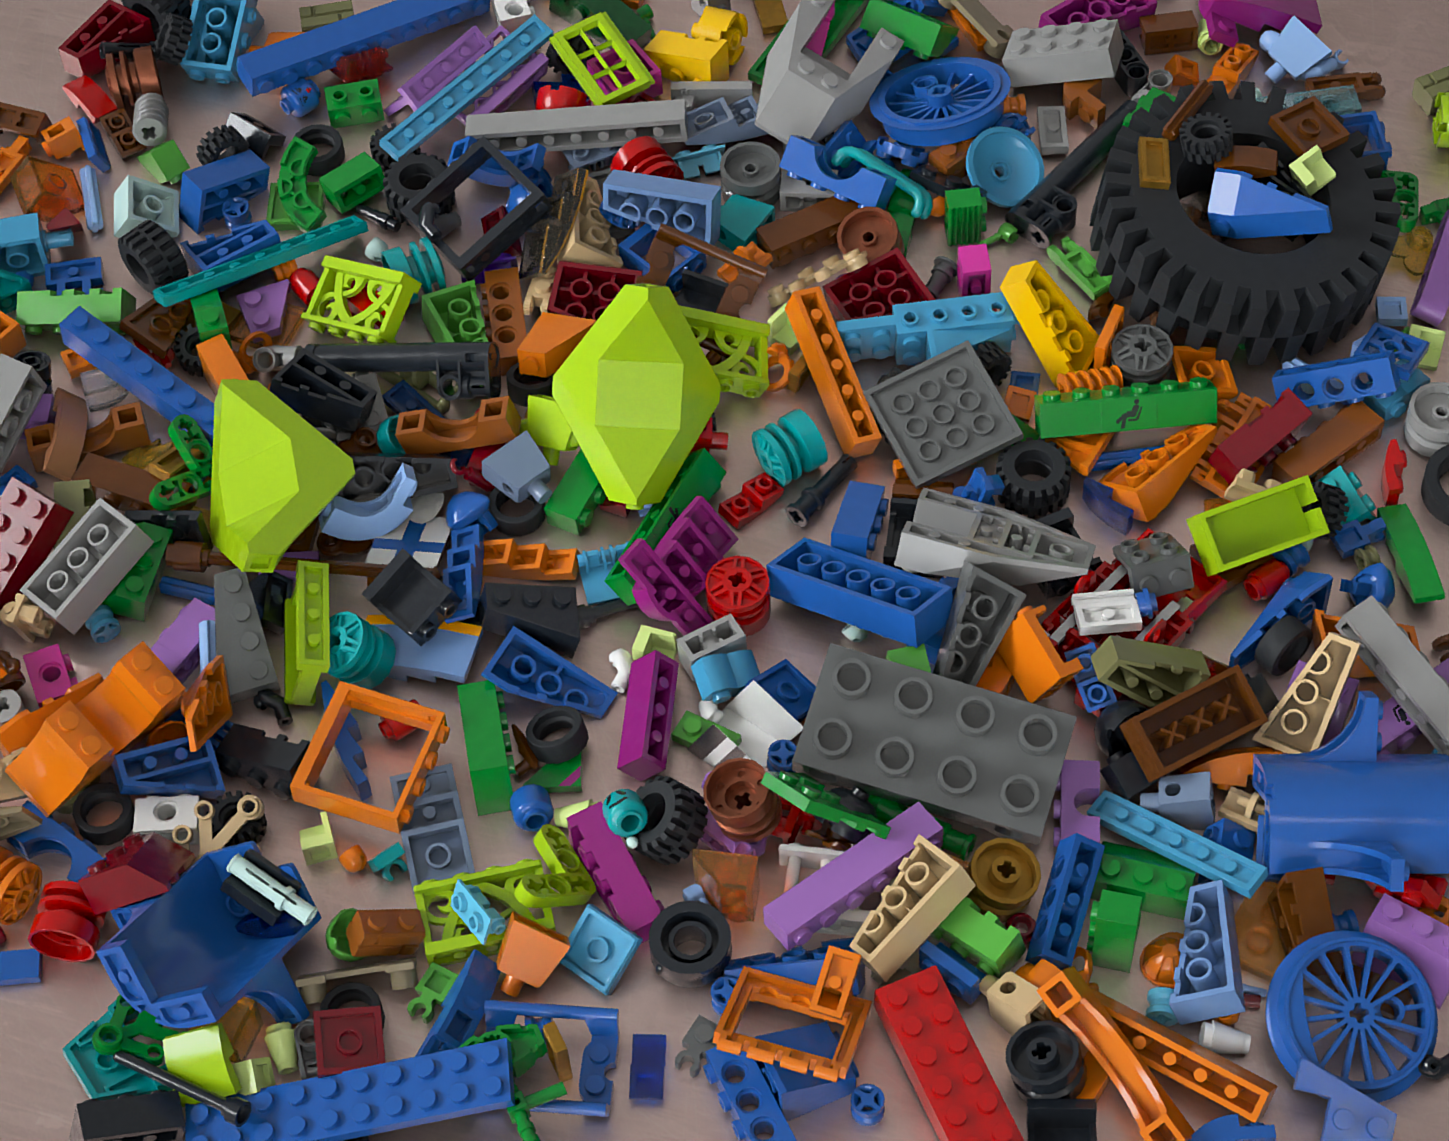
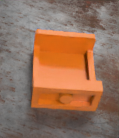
(1033, 657)

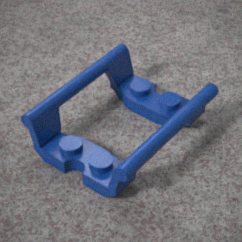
(597, 1057)

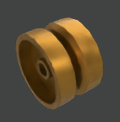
(1004, 877)

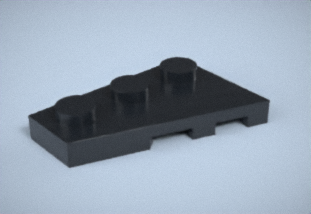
(185, 524)

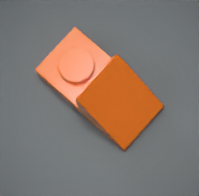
(835, 983)

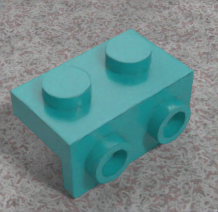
(1359, 505)

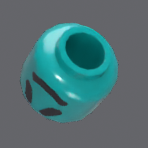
(625, 812)

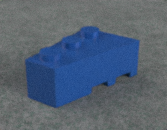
(210, 185)

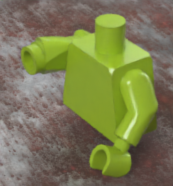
(548, 427)

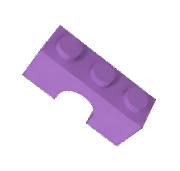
(1077, 786)

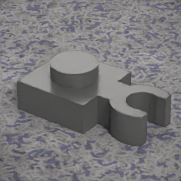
(697, 1042)

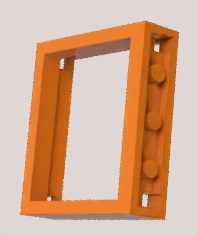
(352, 696)

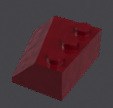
(587, 288)
(875, 288)
(134, 872)

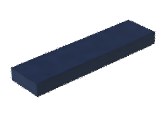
(405, 398)

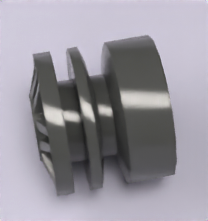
(1142, 354)

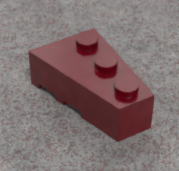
(108, 24)
(1262, 438)

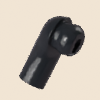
(428, 213)

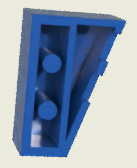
(225, 248)
(860, 519)
(169, 770)

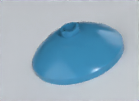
(1012, 156)

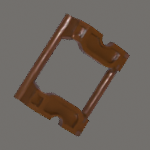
(737, 292)

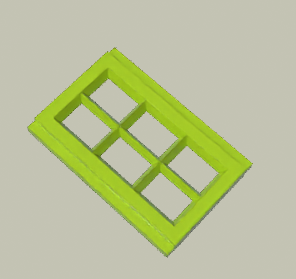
(622, 48)

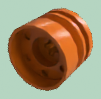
(18, 886)

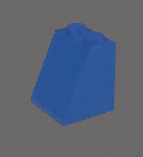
(802, 1092)

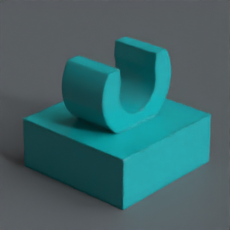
(386, 859)

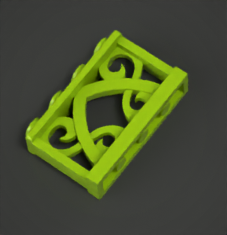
(333, 284)
(741, 334)
(306, 633)
(491, 881)

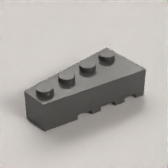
(976, 624)
(241, 637)

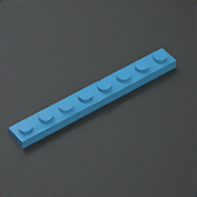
(466, 88)

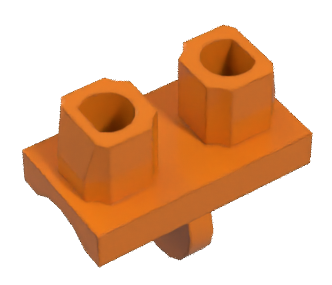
(750, 252)

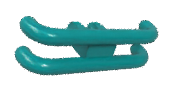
(922, 199)

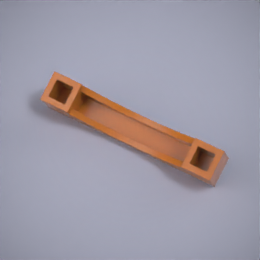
(1083, 1013)

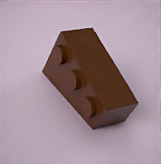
(1304, 911)

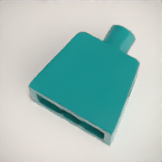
(740, 219)

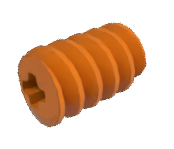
(1092, 379)

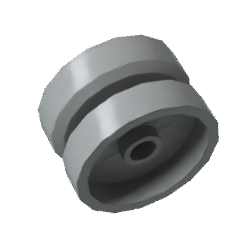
(1428, 418)

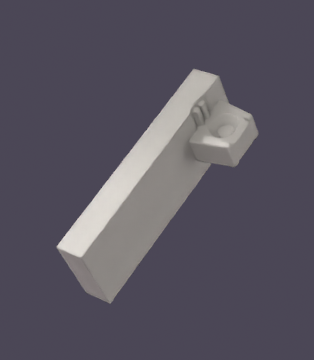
(703, 92)

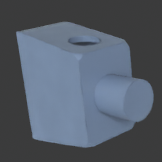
(519, 470)
(1184, 800)

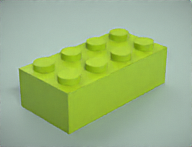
(1257, 526)

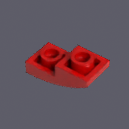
(90, 97)
(1392, 471)
(752, 501)

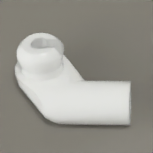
(622, 661)
(710, 711)

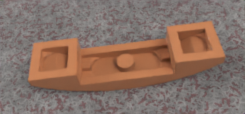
(68, 435)

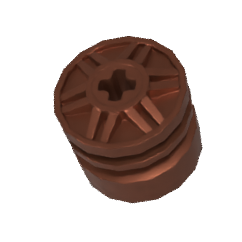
(132, 77)
(740, 802)

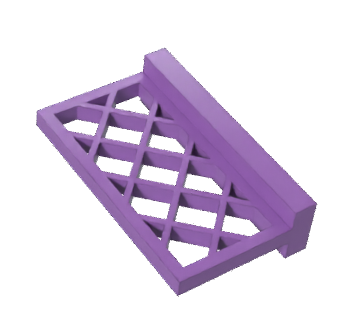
(441, 71)
(514, 87)

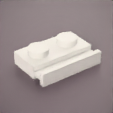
(1106, 612)

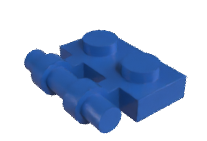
(74, 274)

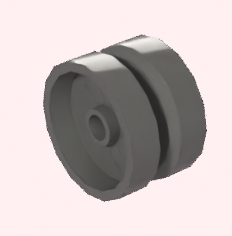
(751, 172)

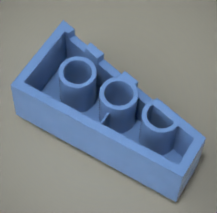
(658, 200)
(1209, 962)

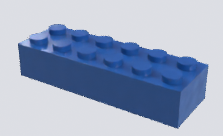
(860, 592)

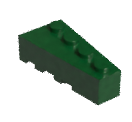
(623, 17)

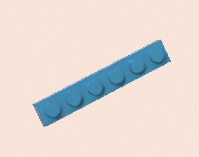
(1178, 844)

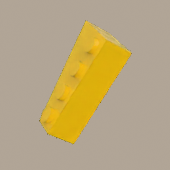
(1049, 320)

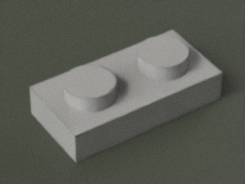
(1052, 130)

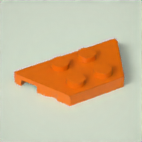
(1083, 449)

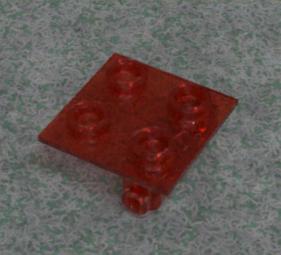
(363, 65)

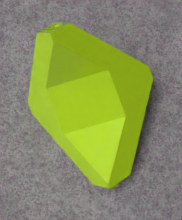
(637, 394)
(267, 475)

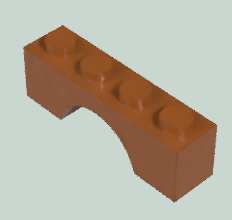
(120, 431)
(429, 434)

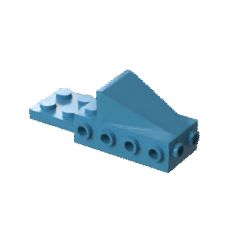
(219, 36)
(929, 335)

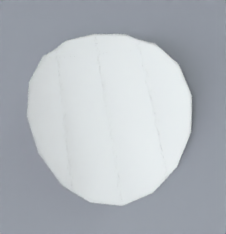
(426, 507)

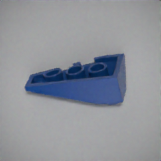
(1255, 210)
(1295, 598)
(538, 673)
(796, 964)

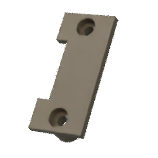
(995, 33)
(402, 976)

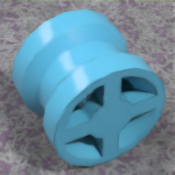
(1159, 1006)

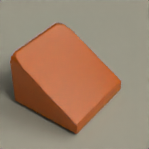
(1183, 71)

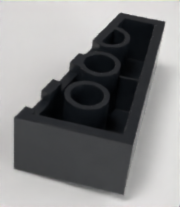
(377, 470)

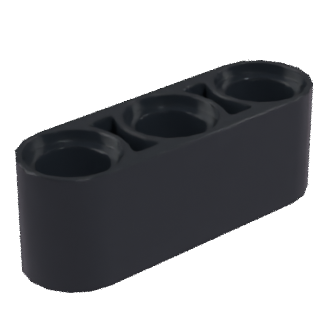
(1132, 69)

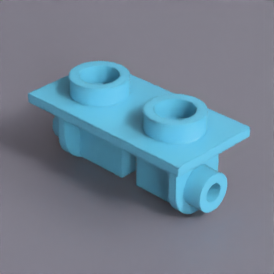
(708, 157)
(475, 911)

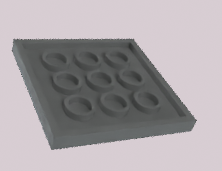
(943, 415)

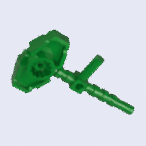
(526, 1048)

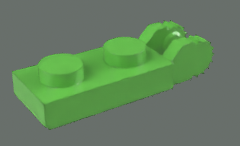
(1080, 267)

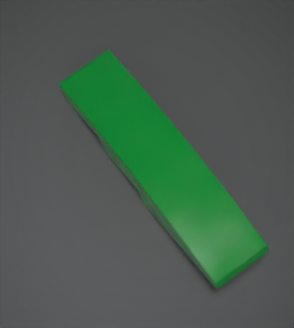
(1411, 554)

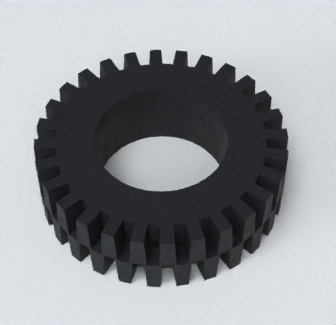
(1232, 292)

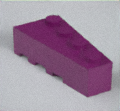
(1092, 10)
(613, 871)

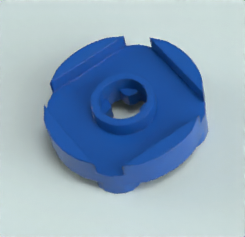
(910, 154)

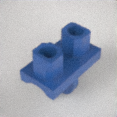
(981, 487)

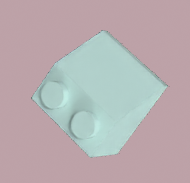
(144, 200)

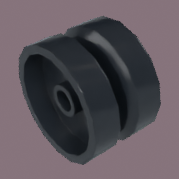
(1046, 1062)

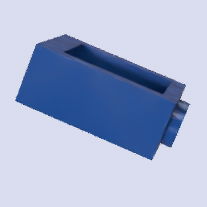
(1370, 126)
(637, 245)

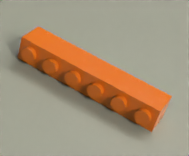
(833, 372)
(1192, 1063)

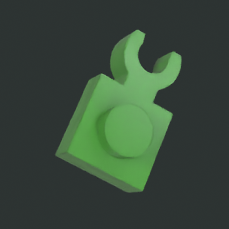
(432, 991)

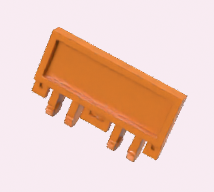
(1227, 424)

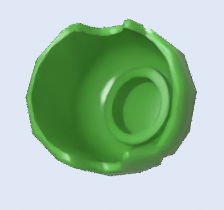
(336, 935)

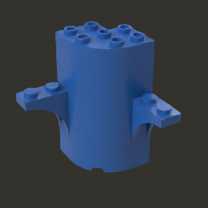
(1356, 807)
(187, 959)

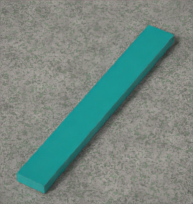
(259, 261)

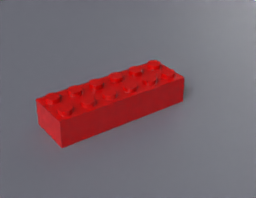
(943, 1060)

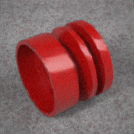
(647, 157)
(739, 588)
(65, 923)

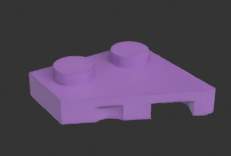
(265, 308)

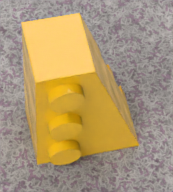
(689, 58)

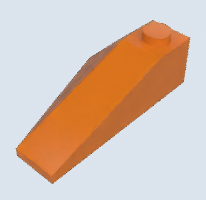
(1156, 477)

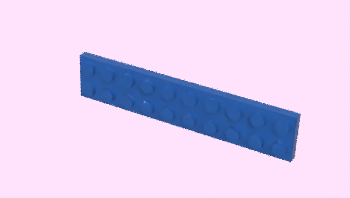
(369, 1098)

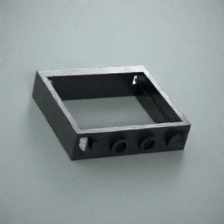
(504, 232)

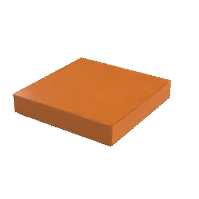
(1104, 344)

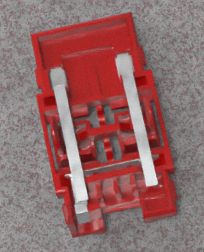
(1169, 623)

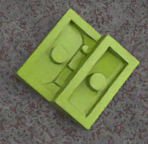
(202, 1059)

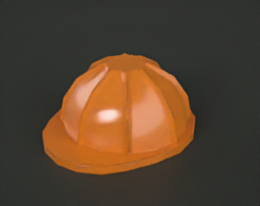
(1161, 958)

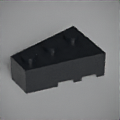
(323, 392)
(539, 611)
(130, 1118)

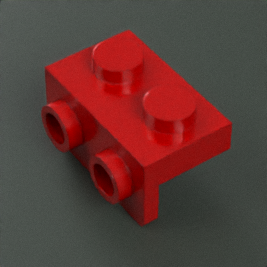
(1419, 891)

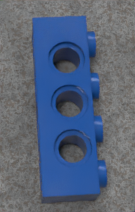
(1378, 365)
(1065, 901)
(750, 1090)

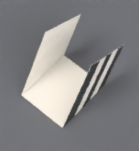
(757, 720)

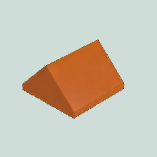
(1202, 363)

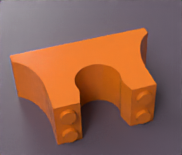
(85, 737)

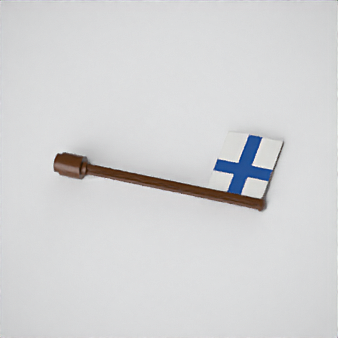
(422, 541)

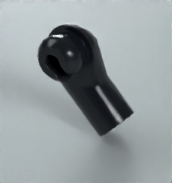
(268, 698)
(1434, 1067)

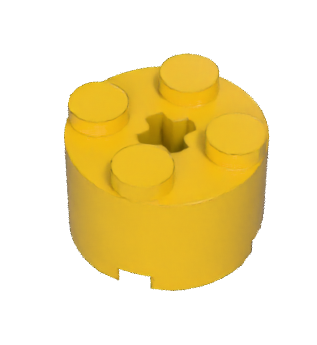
(723, 24)

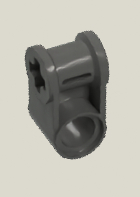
(306, 1051)

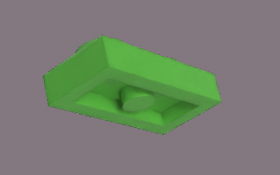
(693, 726)

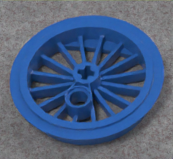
(925, 108)
(1289, 1024)

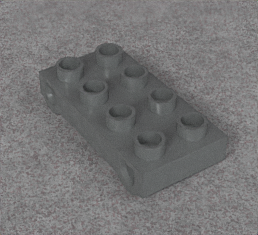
(934, 743)

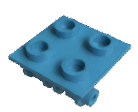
(594, 569)

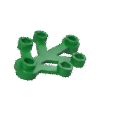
(122, 1036)

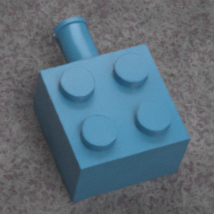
(27, 245)

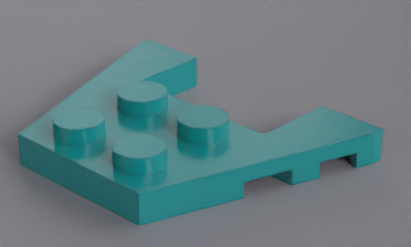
(99, 1073)

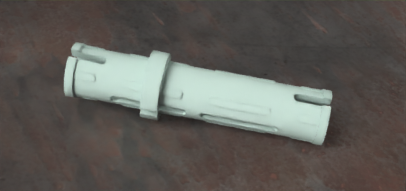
(282, 896)

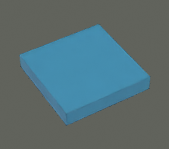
(600, 949)

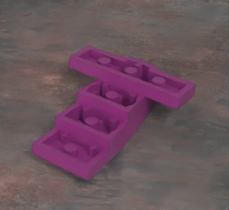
(1223, 14)
(678, 566)

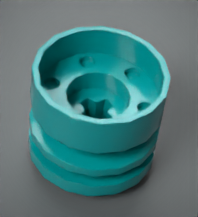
(422, 266)
(789, 447)
(359, 651)

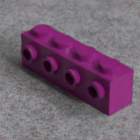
(648, 716)

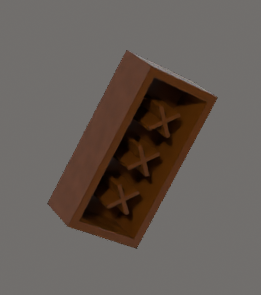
(1193, 723)

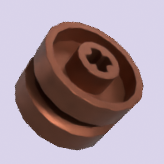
(870, 231)

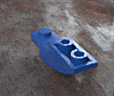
(463, 1005)

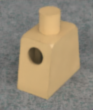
(1013, 1001)

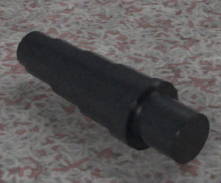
(379, 218)

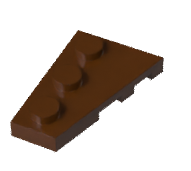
(157, 325)

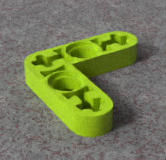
(556, 849)

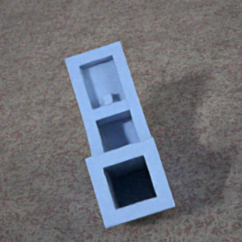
(372, 518)

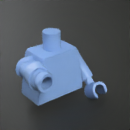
(1298, 53)

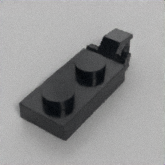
(937, 182)

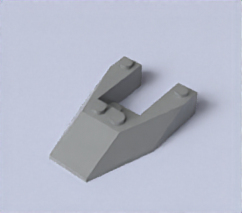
(807, 92)
(989, 537)

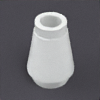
(1223, 1039)

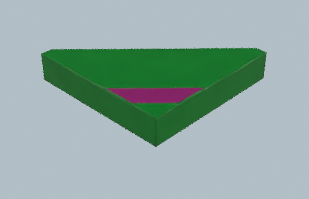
(560, 777)

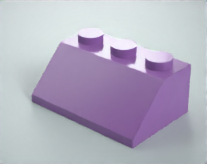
(1416, 935)

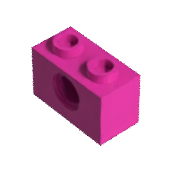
(973, 270)
(44, 668)

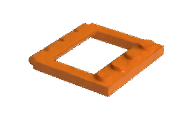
(793, 996)

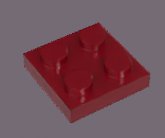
(348, 1039)

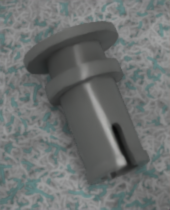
(941, 273)

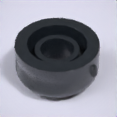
(684, 923)

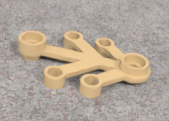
(852, 261)
(206, 839)

